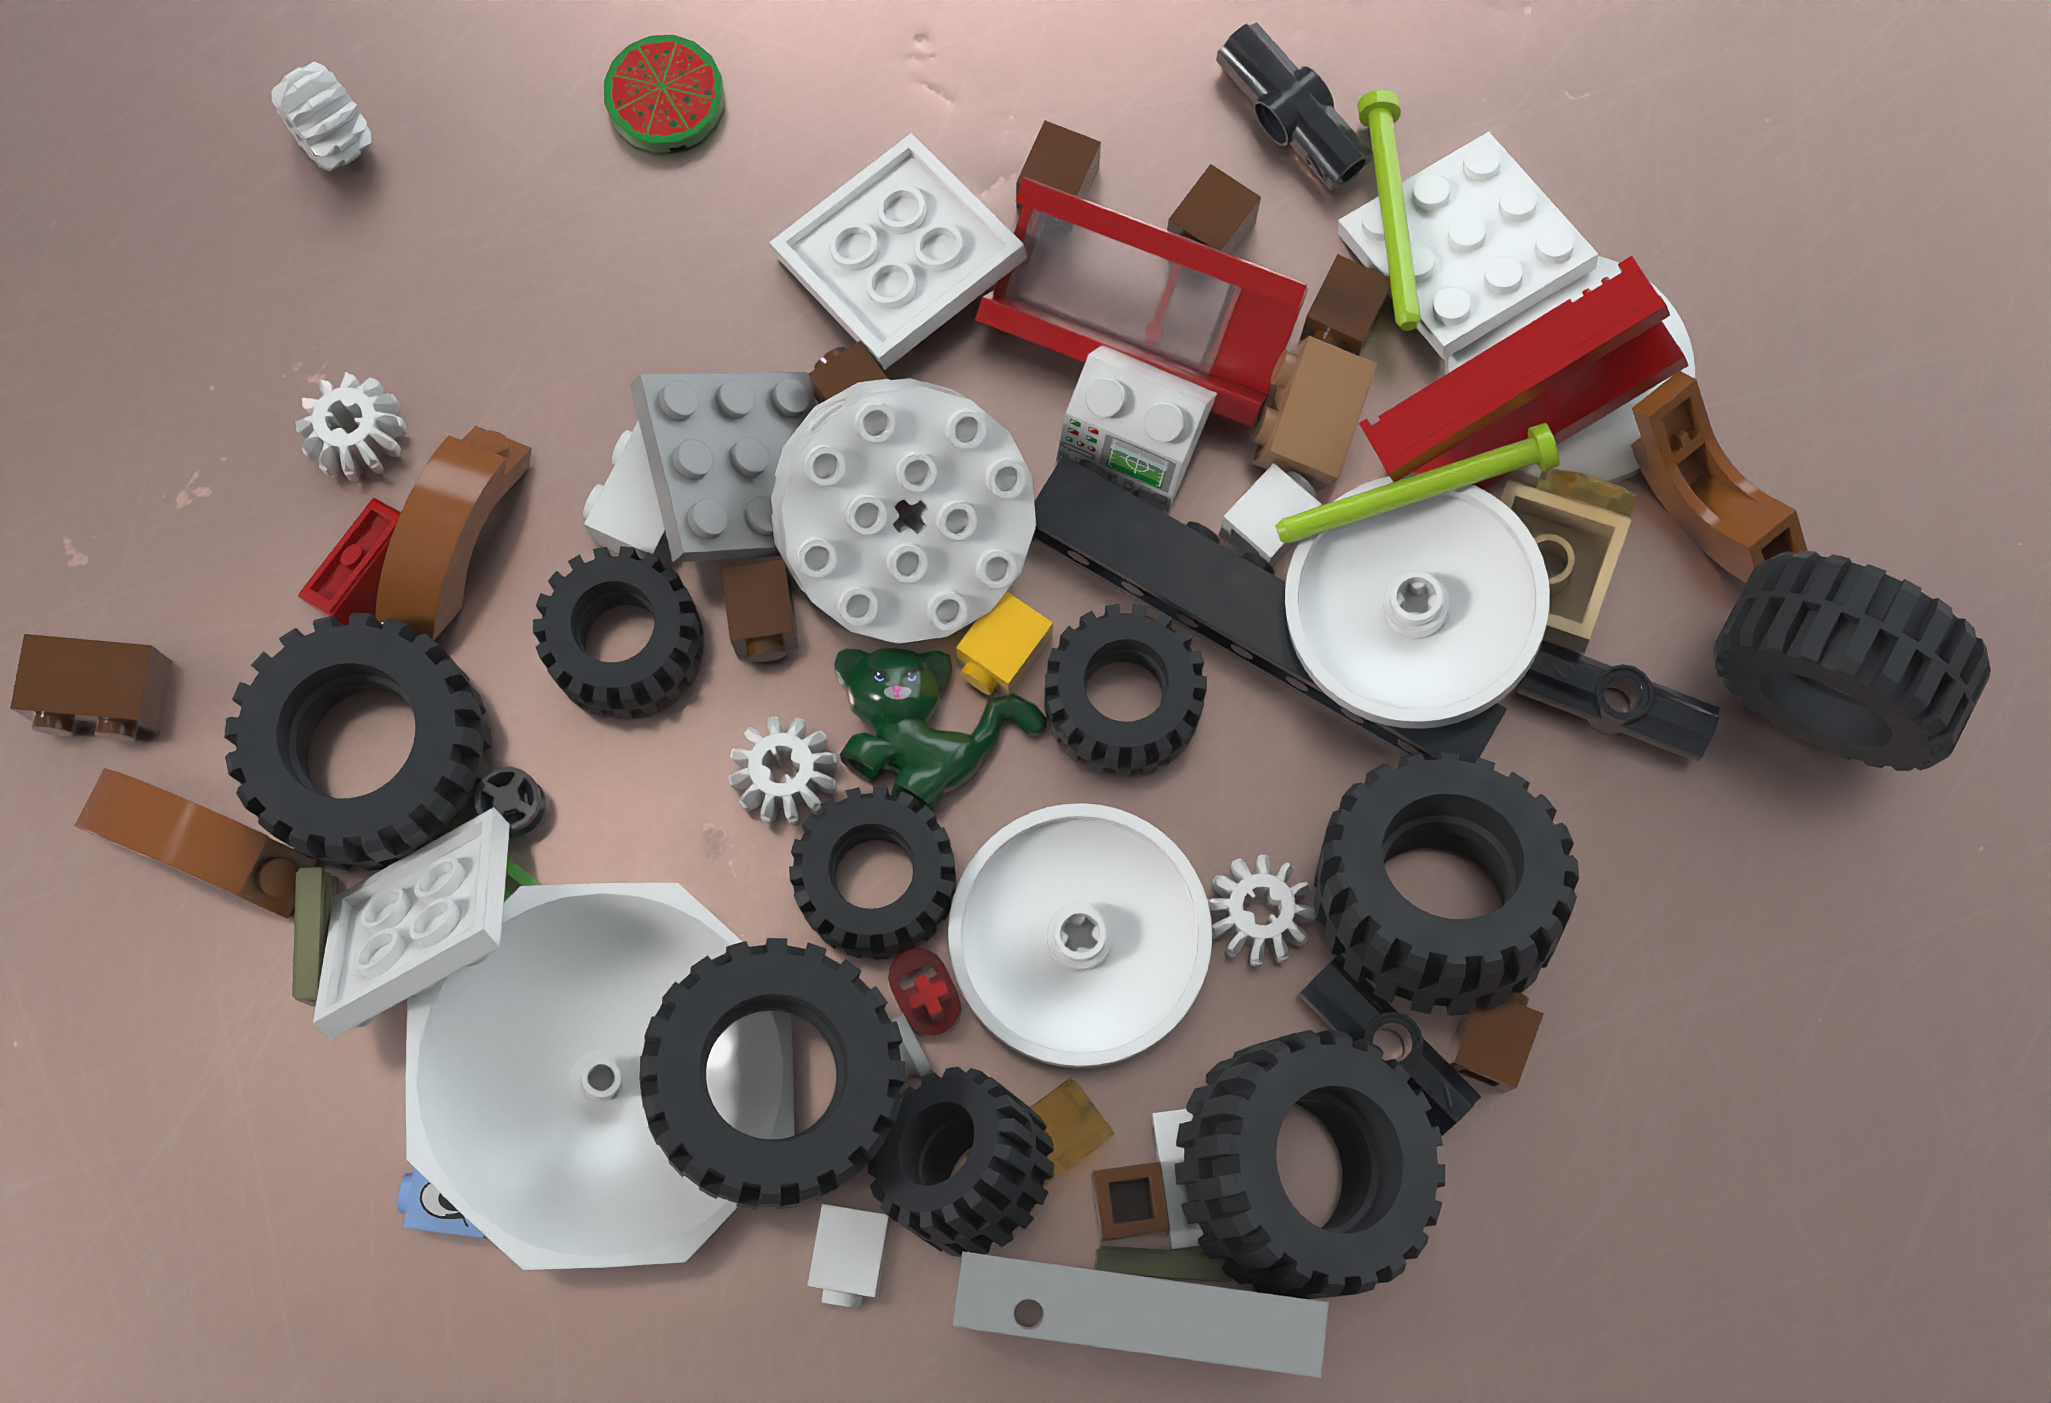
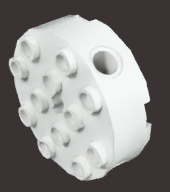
(964, 497)

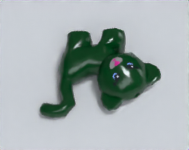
(896, 697)

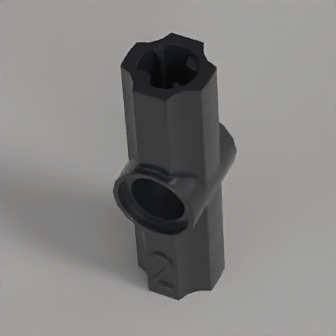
(1293, 106)
(1656, 712)
(1360, 1013)

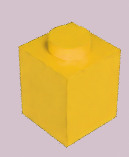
(1003, 646)

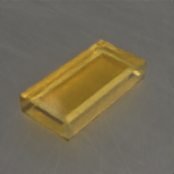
(1588, 491)

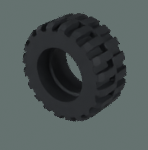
(1852, 660)
(302, 686)
(1458, 810)
(753, 981)
(1383, 1153)

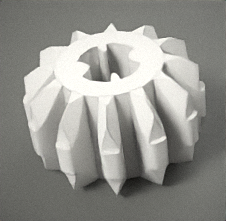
(321, 116)
(335, 410)
(772, 749)
(1276, 897)

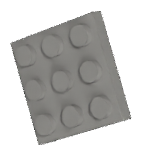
(717, 455)

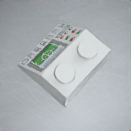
(1134, 423)

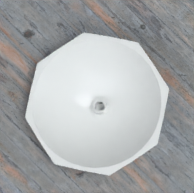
(533, 1081)

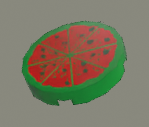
(664, 93)

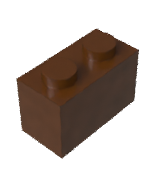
(91, 686)

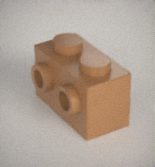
(1312, 411)

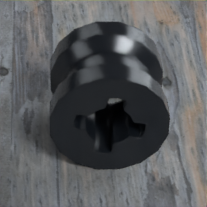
(502, 791)

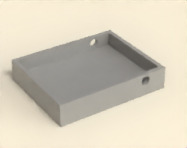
(1143, 1314)

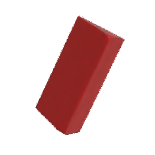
(352, 571)

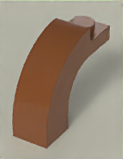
(1701, 485)
(440, 525)
(193, 841)

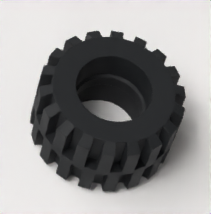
(590, 592)
(1124, 639)
(861, 820)
(992, 1187)

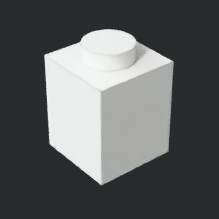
(1252, 520)
(849, 1255)

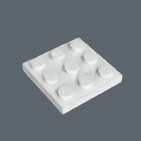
(1478, 243)
(898, 250)
(413, 924)

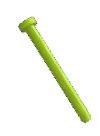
(1379, 112)
(1538, 449)

